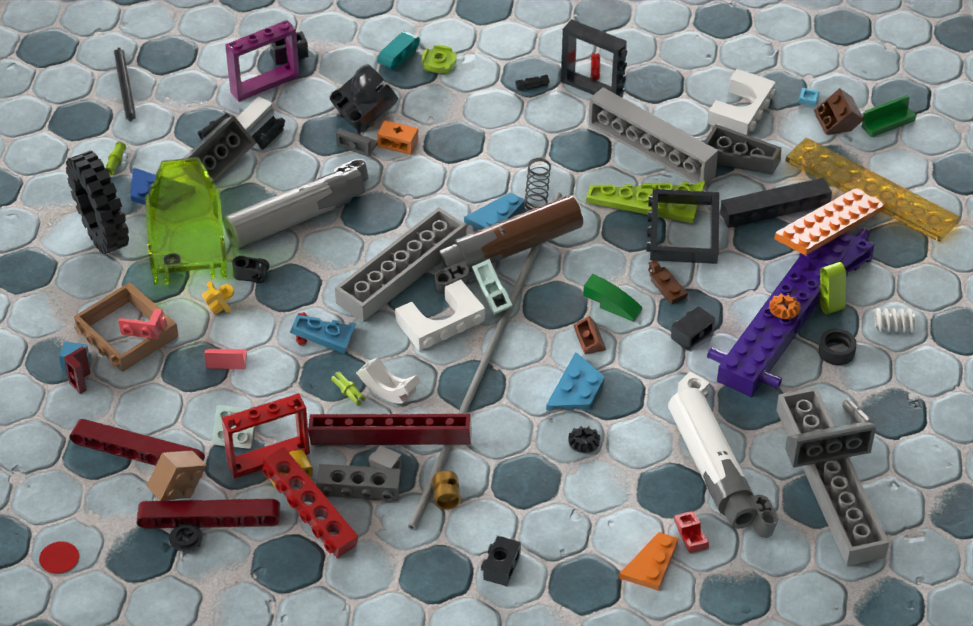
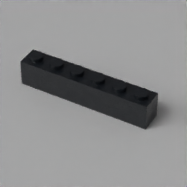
(775, 202)

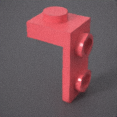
(143, 328)

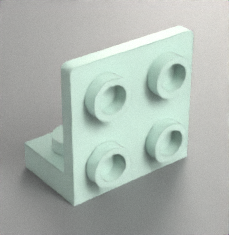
(241, 439)

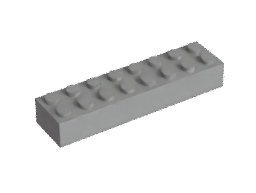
(652, 137)
(398, 265)

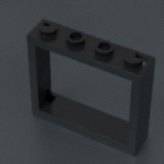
(576, 30)
(684, 254)

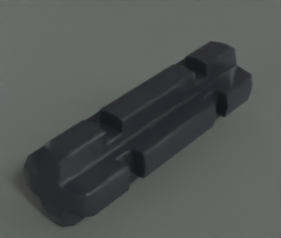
(532, 82)

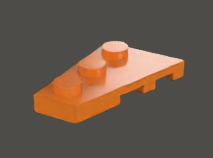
(651, 563)

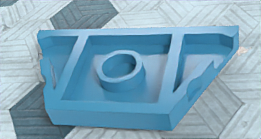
(577, 386)

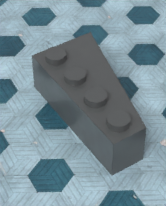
(743, 151)

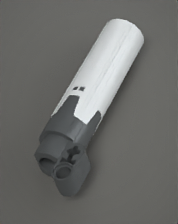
(719, 466)

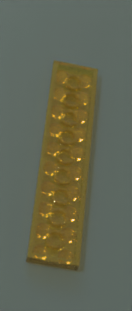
(898, 201)

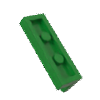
(888, 116)

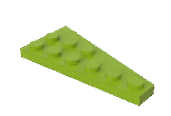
(636, 199)

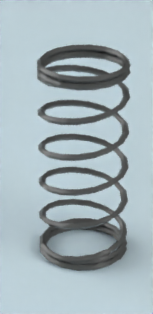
(537, 174)

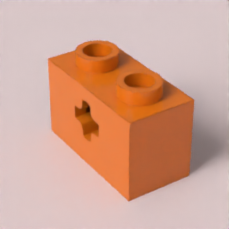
(397, 137)

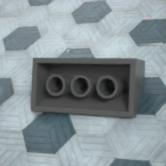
(222, 147)
(830, 443)

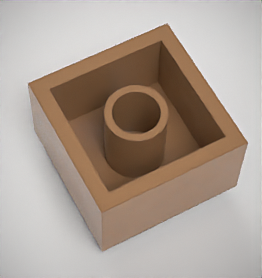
(176, 475)

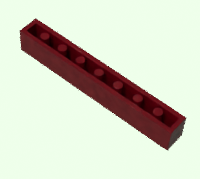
(390, 429)

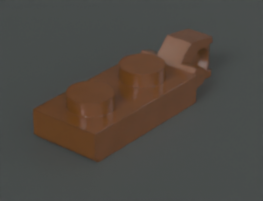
(666, 283)

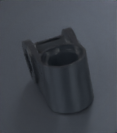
(248, 269)

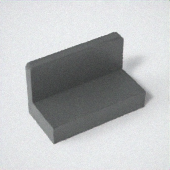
(355, 142)

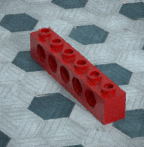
(282, 461)

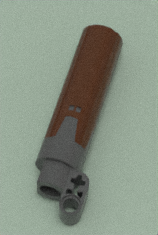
(507, 239)

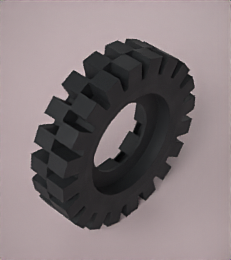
(97, 202)

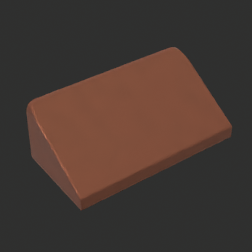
(589, 336)

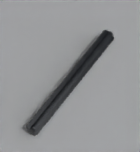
(124, 84)

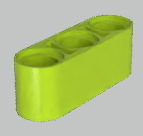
(833, 288)

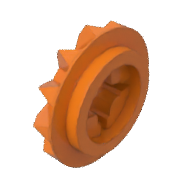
(780, 310)

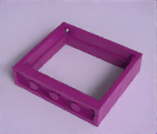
(271, 78)

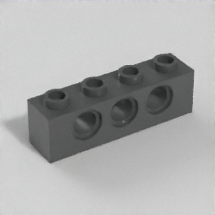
(359, 482)

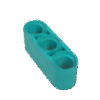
(398, 50)

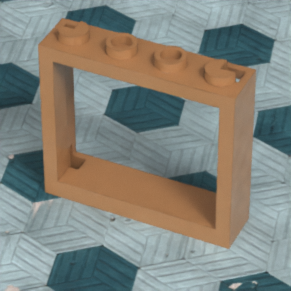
(109, 304)

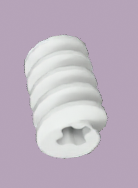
(894, 319)

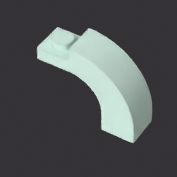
(491, 287)

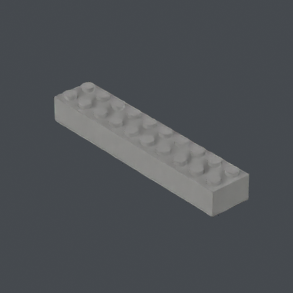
(835, 484)

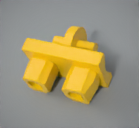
(216, 298)

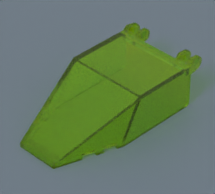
(184, 220)

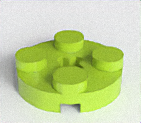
(431, 62)

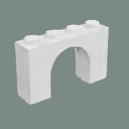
(743, 119)
(427, 332)

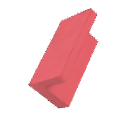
(225, 358)

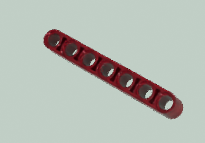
(124, 442)
(208, 513)

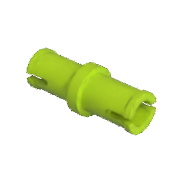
(115, 157)
(348, 388)

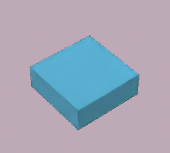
(808, 97)

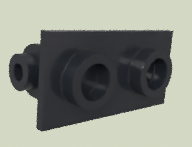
(268, 131)

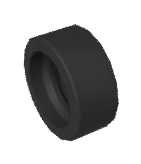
(835, 357)

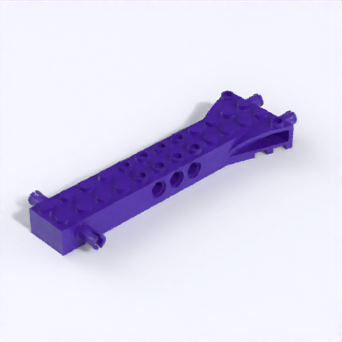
(768, 336)

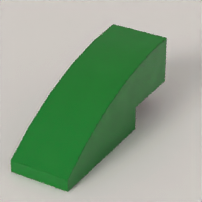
(611, 298)

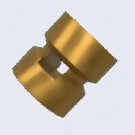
(446, 490)

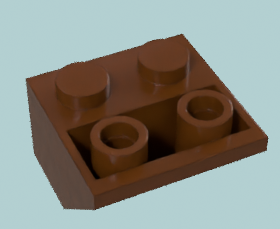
(838, 113)

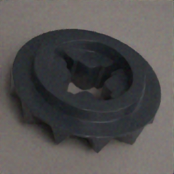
(578, 444)
(189, 531)

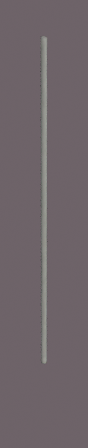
(477, 379)

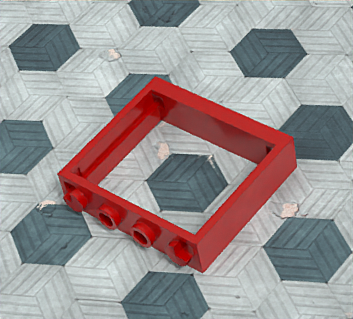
(253, 461)

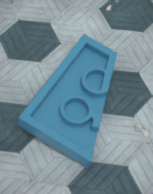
(495, 211)
(327, 334)

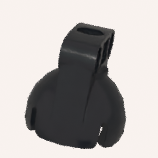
(362, 99)

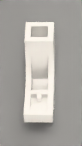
(385, 384)

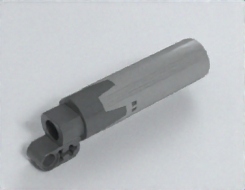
(296, 205)

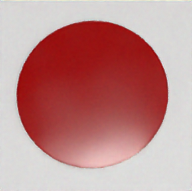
(59, 557)

